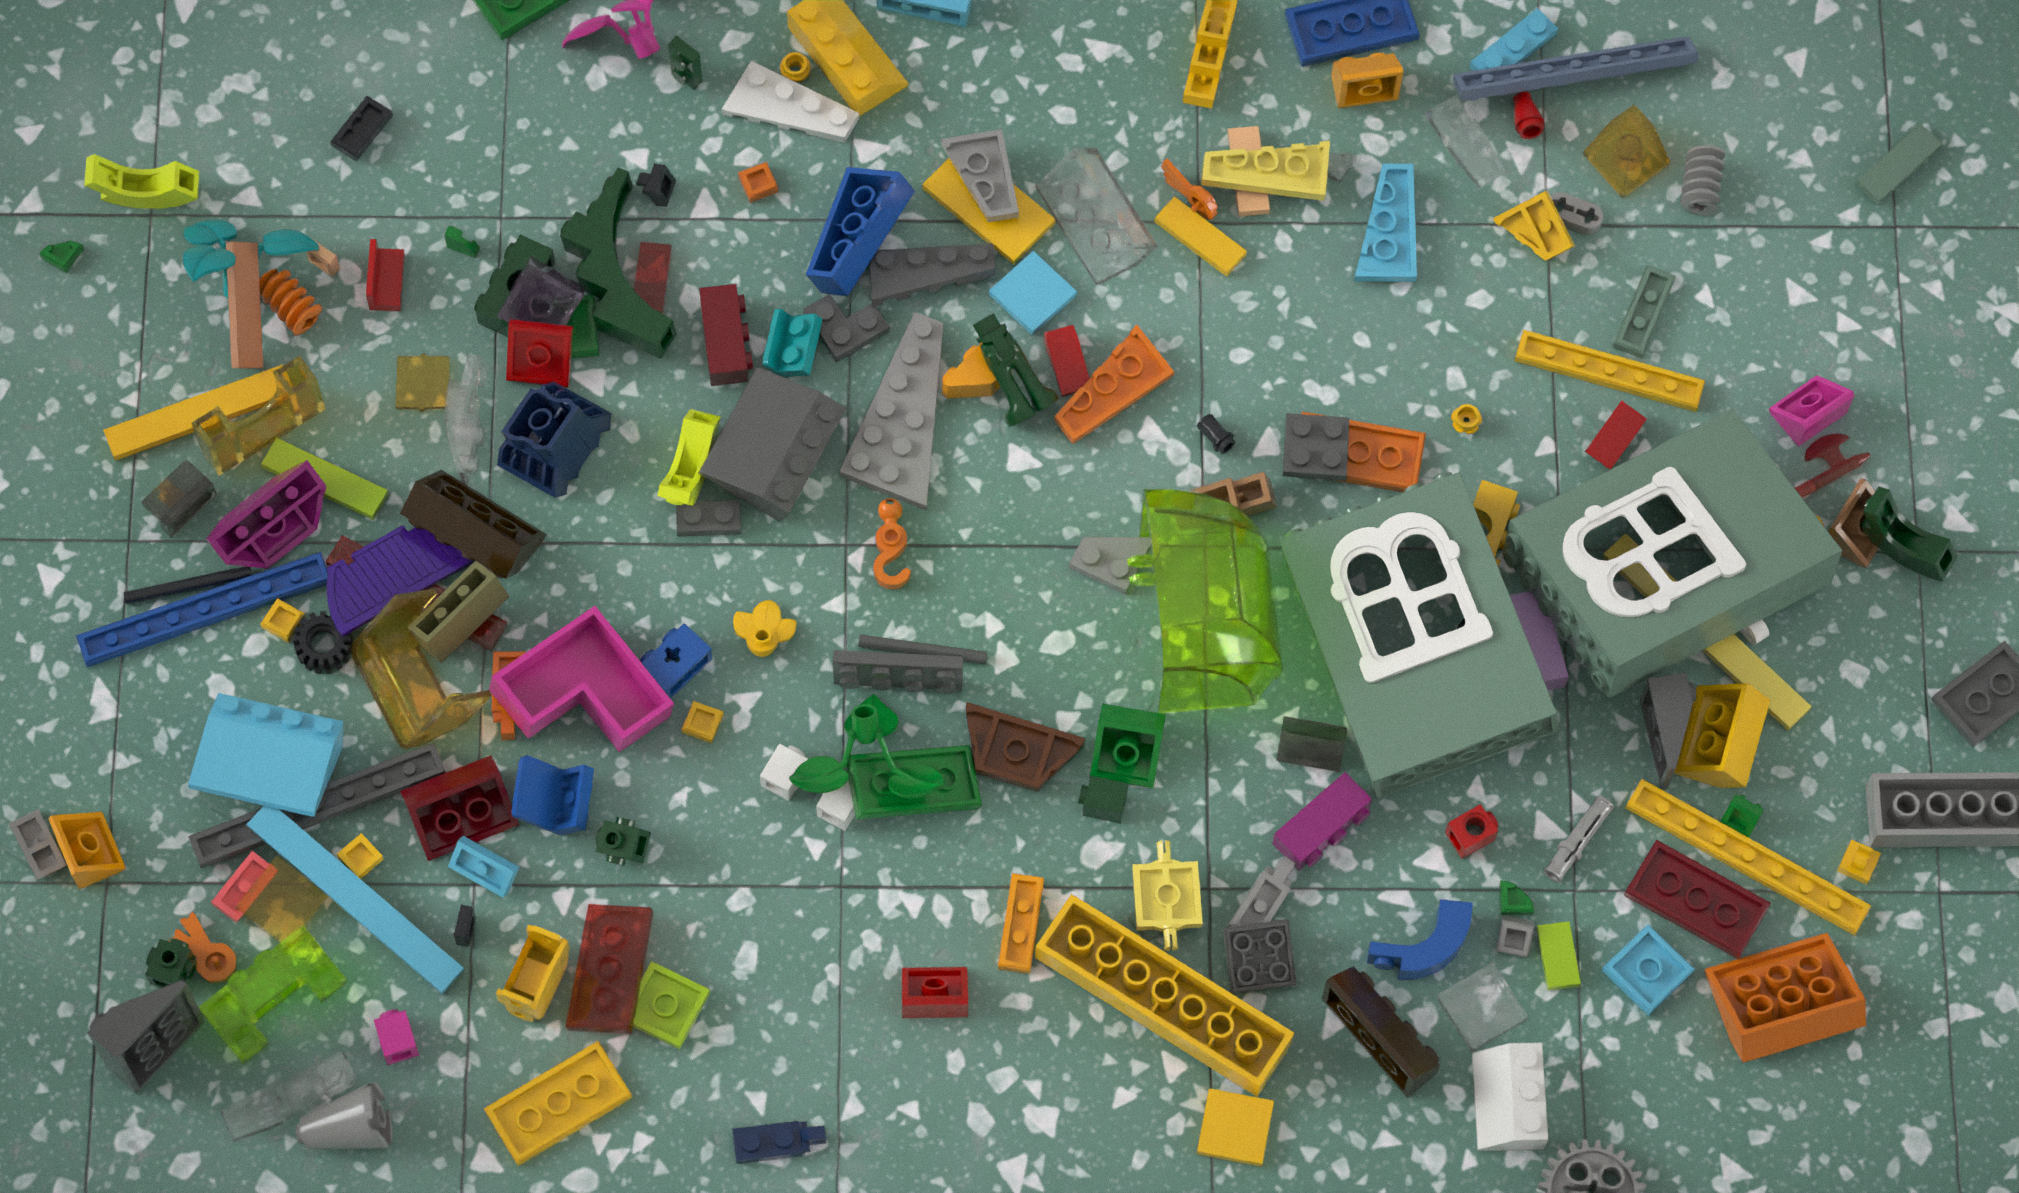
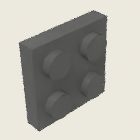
(1316, 447)

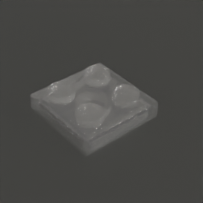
(1482, 1007)

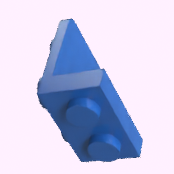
(552, 796)

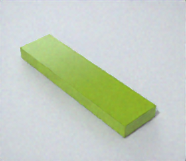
(341, 485)

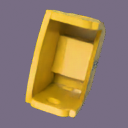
(535, 974)

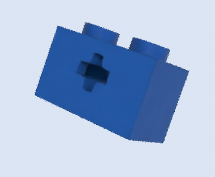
(681, 644)

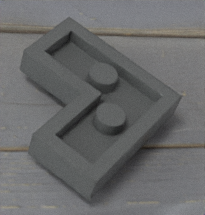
(847, 335)

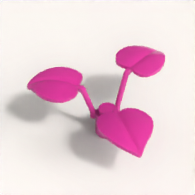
(640, 35)

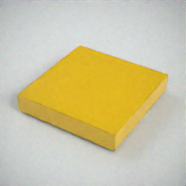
(1235, 1127)

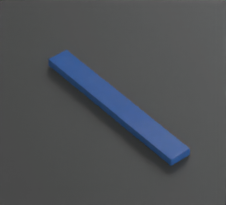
(203, 609)

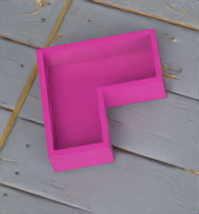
(585, 667)

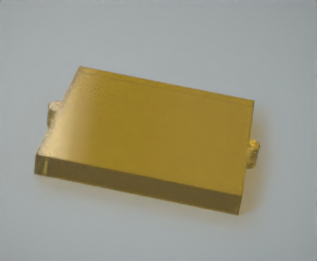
(422, 382)

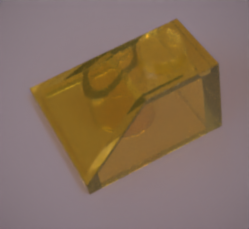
(1627, 151)

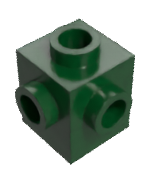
(622, 841)
(170, 963)

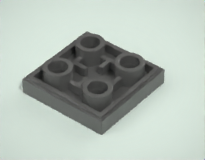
(1259, 956)

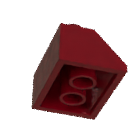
(459, 804)

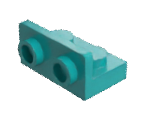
(791, 343)

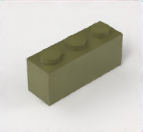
(458, 611)

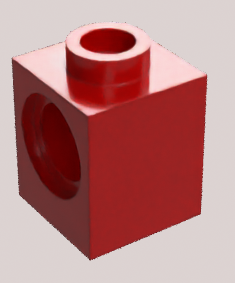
(1464, 841)

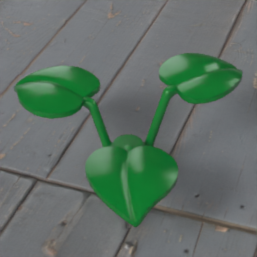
(865, 724)

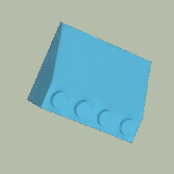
(266, 754)

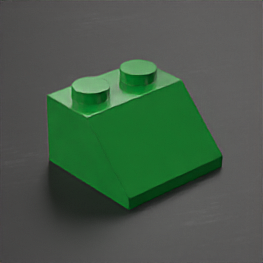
(1127, 745)

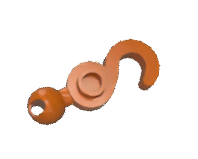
(891, 543)

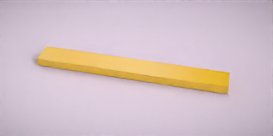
(1748, 857)

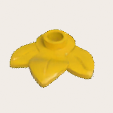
(763, 624)

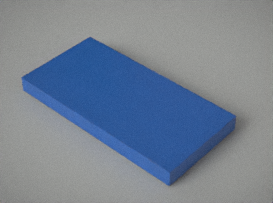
(1349, 27)

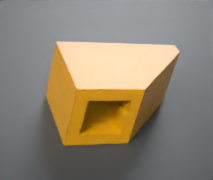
(970, 378)

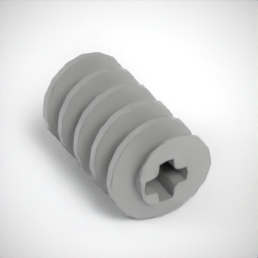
(1702, 180)

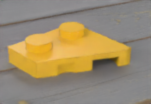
(1537, 226)

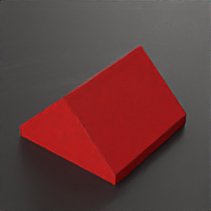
(934, 992)

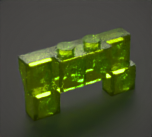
(264, 986)

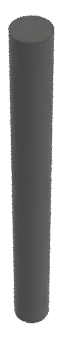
(910, 647)

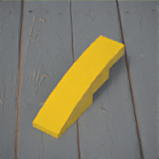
(1209, 52)

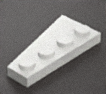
(780, 101)

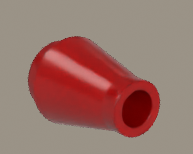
(1528, 119)

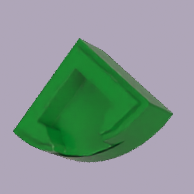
(456, 242)
(62, 254)
(1514, 900)

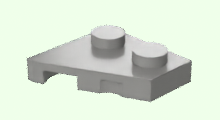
(1106, 559)

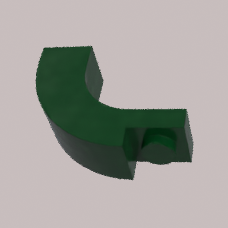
(1904, 541)

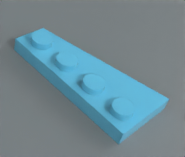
(1390, 236)

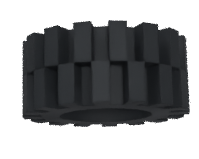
(317, 660)

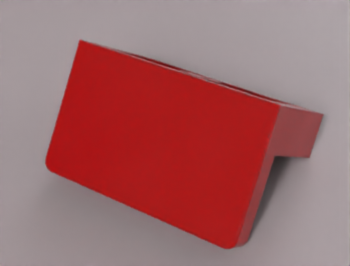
(384, 278)

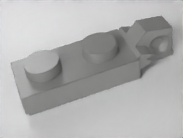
(1265, 895)

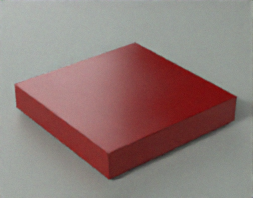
(539, 352)

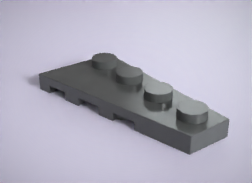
(918, 269)

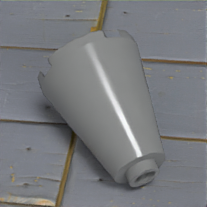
(348, 1122)

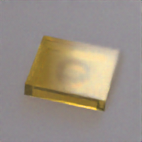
(281, 900)

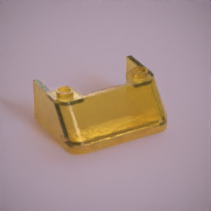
(403, 679)

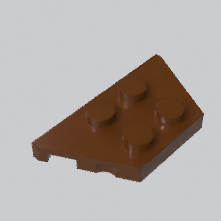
(1017, 748)

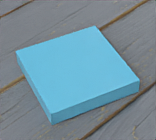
(1032, 293)
(1648, 970)

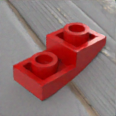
(1616, 435)

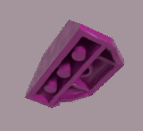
(271, 519)

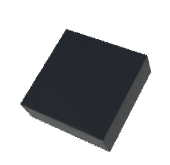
(464, 925)

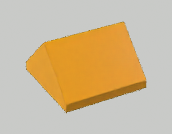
(87, 846)

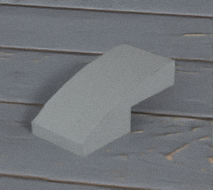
(38, 844)

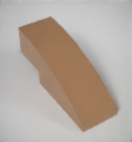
(1249, 494)

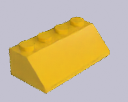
(845, 53)

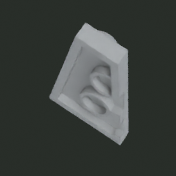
(985, 171)

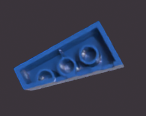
(856, 227)

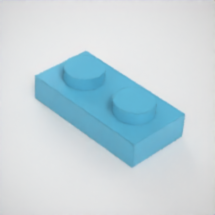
(483, 866)

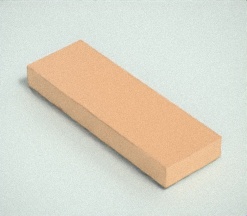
(1248, 202)

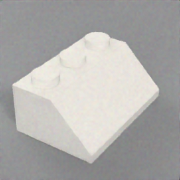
(1510, 1097)

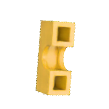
(1494, 508)

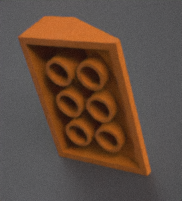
(1786, 997)

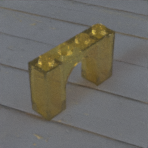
(293, 404)

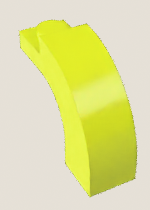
(142, 188)
(695, 442)

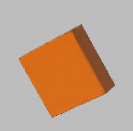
(758, 182)

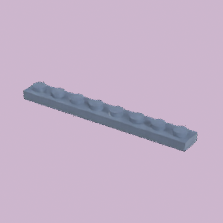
(1575, 68)

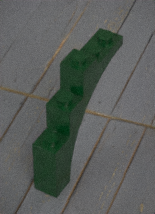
(619, 308)

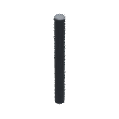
(186, 584)

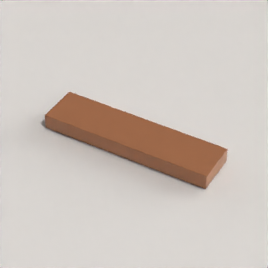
(245, 306)

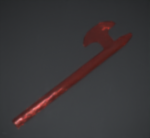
(1828, 449)

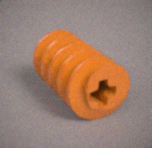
(289, 300)

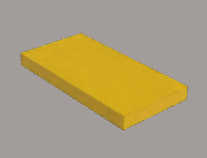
(1009, 236)
(558, 1103)

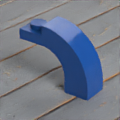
(1433, 953)

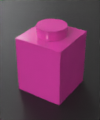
(396, 1036)

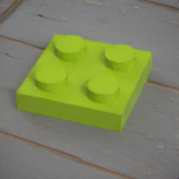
(668, 1005)

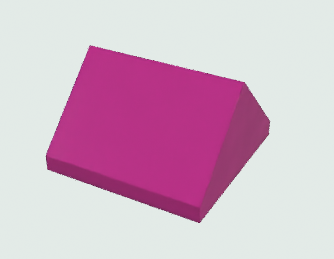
(1811, 408)

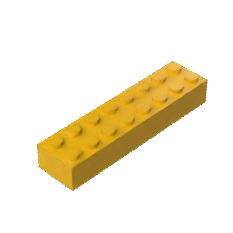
(1164, 995)

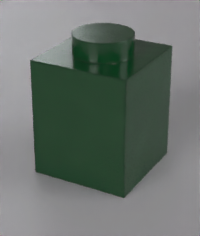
(1104, 799)

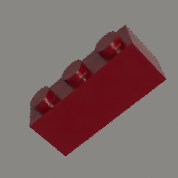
(725, 334)

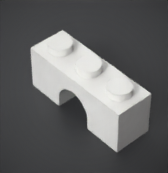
(833, 806)

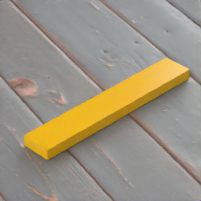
(1609, 370)
(176, 419)

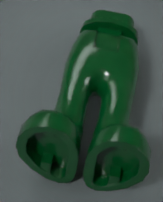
(1001, 356)

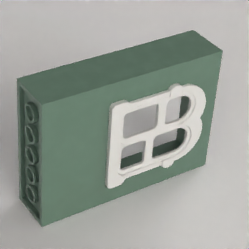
(1736, 506)
(1447, 694)

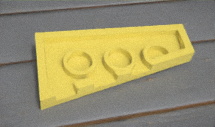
(1285, 171)

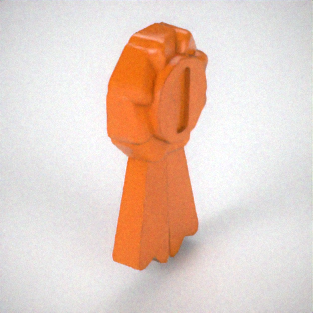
(1198, 197)
(214, 960)

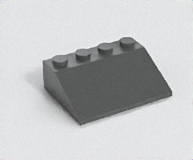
(772, 442)
(145, 1032)

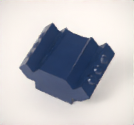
(551, 437)

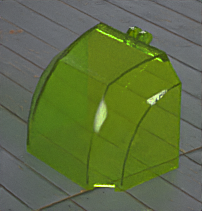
(1211, 601)

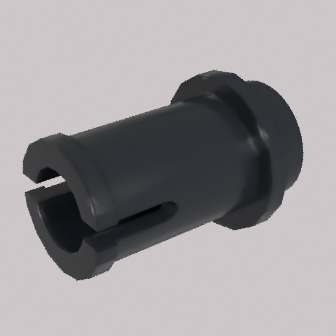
(1218, 436)

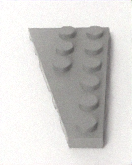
(898, 430)

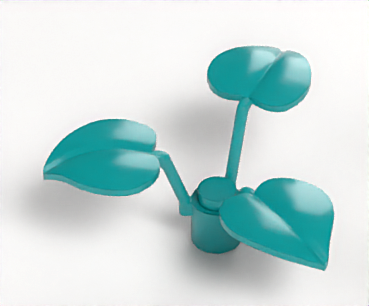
(206, 259)

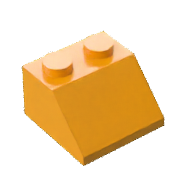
(1366, 79)

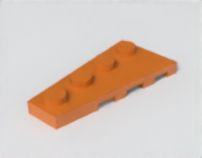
(1119, 382)

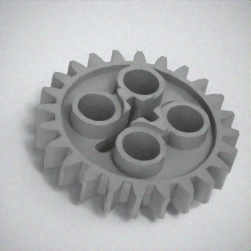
(1593, 1163)

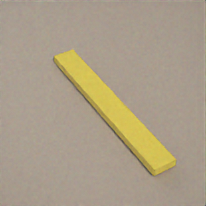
(1729, 653)

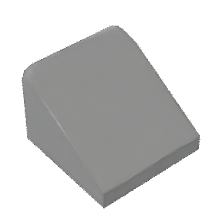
(1515, 936)

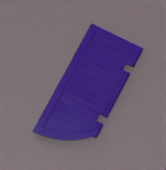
(387, 567)

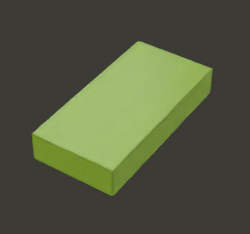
(1558, 956)

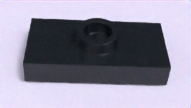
(361, 128)

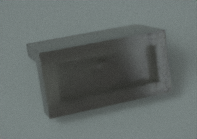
(179, 497)
(1311, 744)

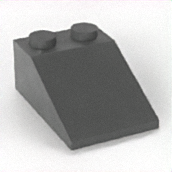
(1666, 712)

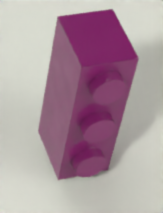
(1323, 822)

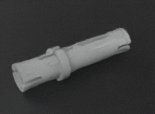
(1570, 849)

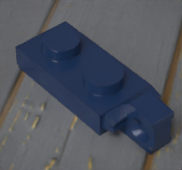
(775, 1141)

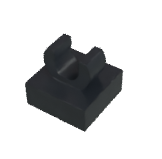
(657, 184)

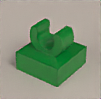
(1742, 815)

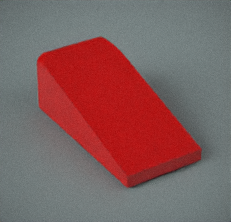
(1066, 359)

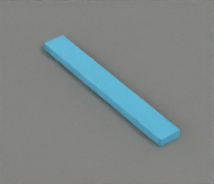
(356, 898)

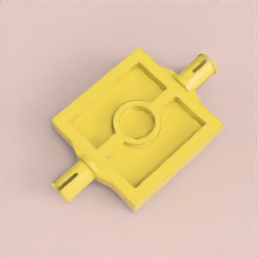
(1167, 895)

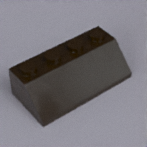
(471, 524)
(1380, 1030)

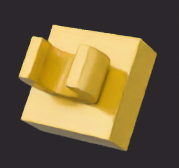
(1859, 861)

